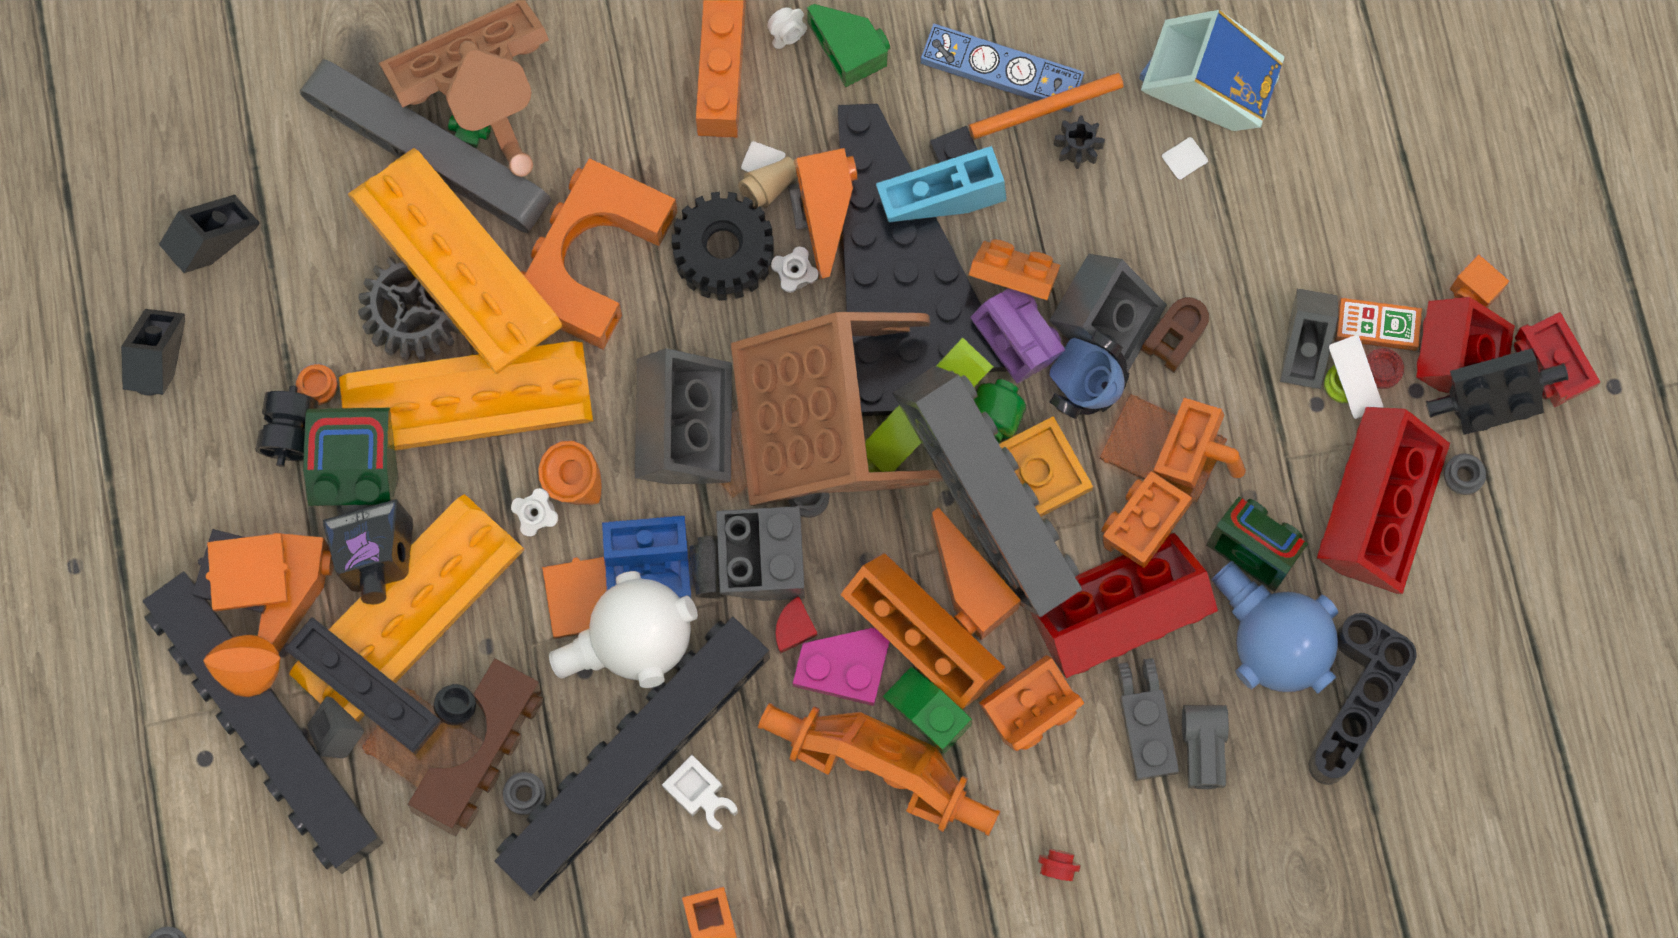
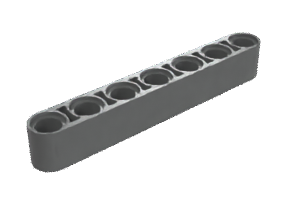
(401, 129)

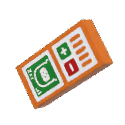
(1379, 323)

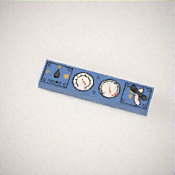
(997, 65)

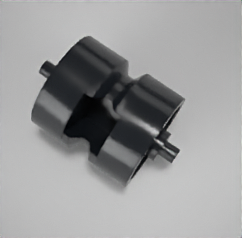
(285, 433)

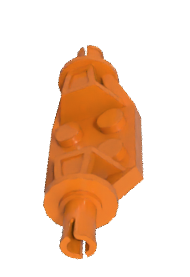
(887, 753)

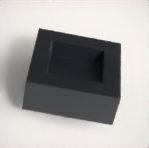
(952, 145)

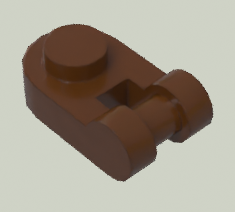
(1185, 321)

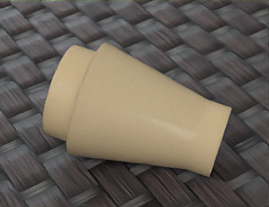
(768, 182)

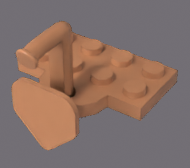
(475, 73)

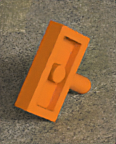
(1192, 442)

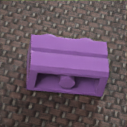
(1018, 333)

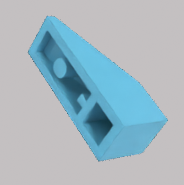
(945, 188)

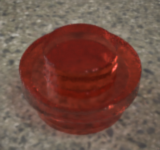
(1385, 367)

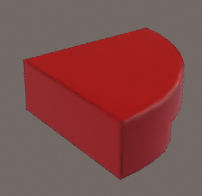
(794, 626)

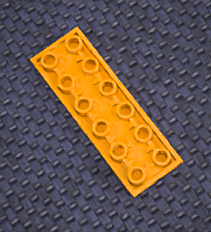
(455, 260)
(469, 401)
(446, 575)

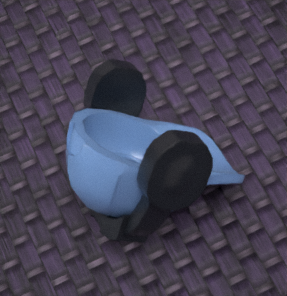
(1089, 376)

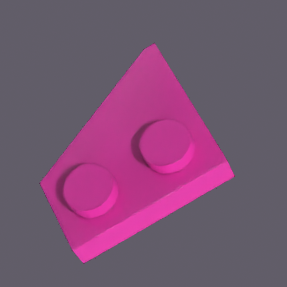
(844, 665)

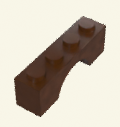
(450, 794)

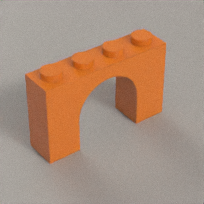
(596, 199)

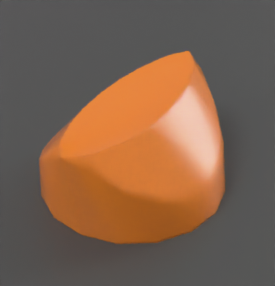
(570, 474)
(244, 664)

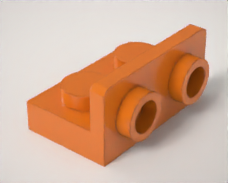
(1146, 519)

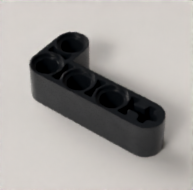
(1356, 704)

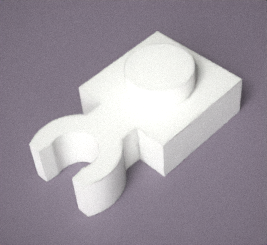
(696, 789)

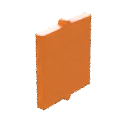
(247, 572)
(573, 593)

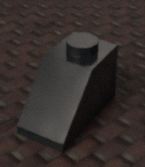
(207, 232)
(152, 352)

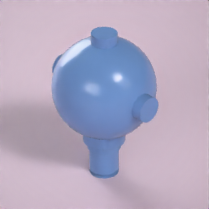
(1281, 636)

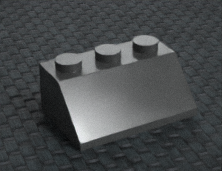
(683, 418)

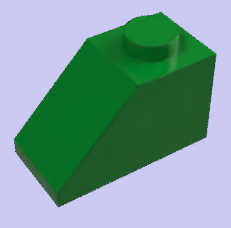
(849, 42)
(928, 710)

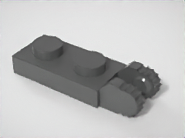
(1147, 724)

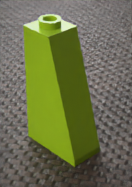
(895, 436)

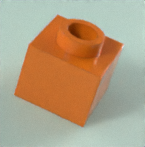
(1479, 282)

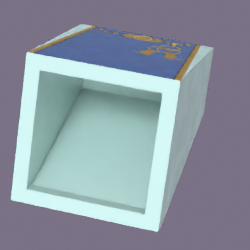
(1214, 70)

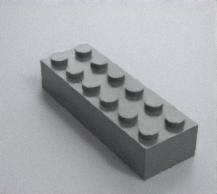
(988, 489)

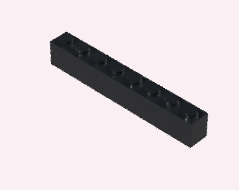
(267, 730)
(632, 758)

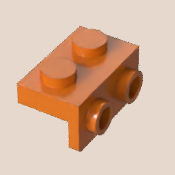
(1031, 704)

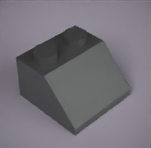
(1112, 300)

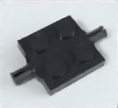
(1497, 391)

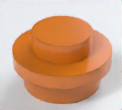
(317, 383)

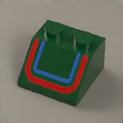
(349, 456)
(1257, 542)

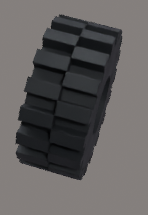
(727, 274)

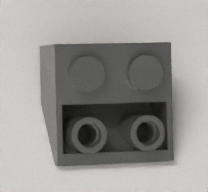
(761, 553)

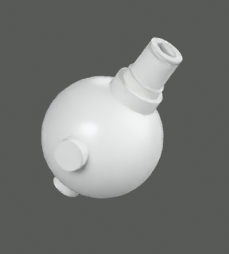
(633, 631)

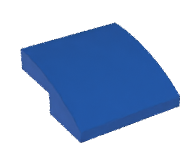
(651, 548)

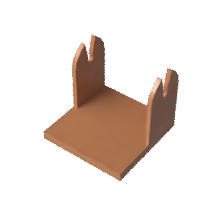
(805, 408)

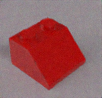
(1457, 336)

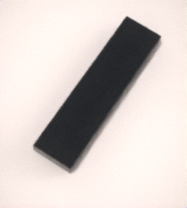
(363, 685)

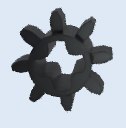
(1075, 153)

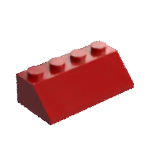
(1384, 498)
(1126, 607)

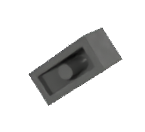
(1309, 338)

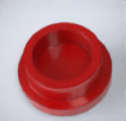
(1059, 865)

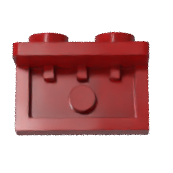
(1553, 345)

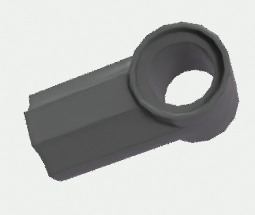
(1205, 732)

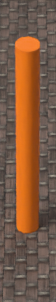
(1046, 106)

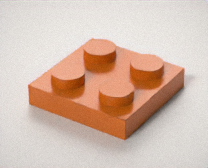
(1012, 269)

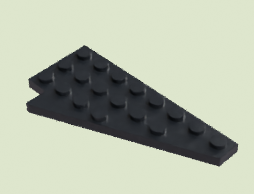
(898, 270)

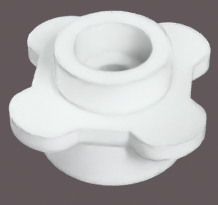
(786, 26)
(792, 281)
(546, 513)

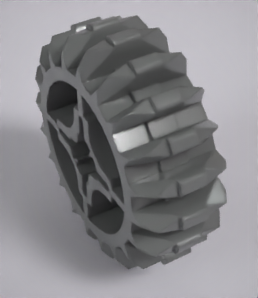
(406, 321)

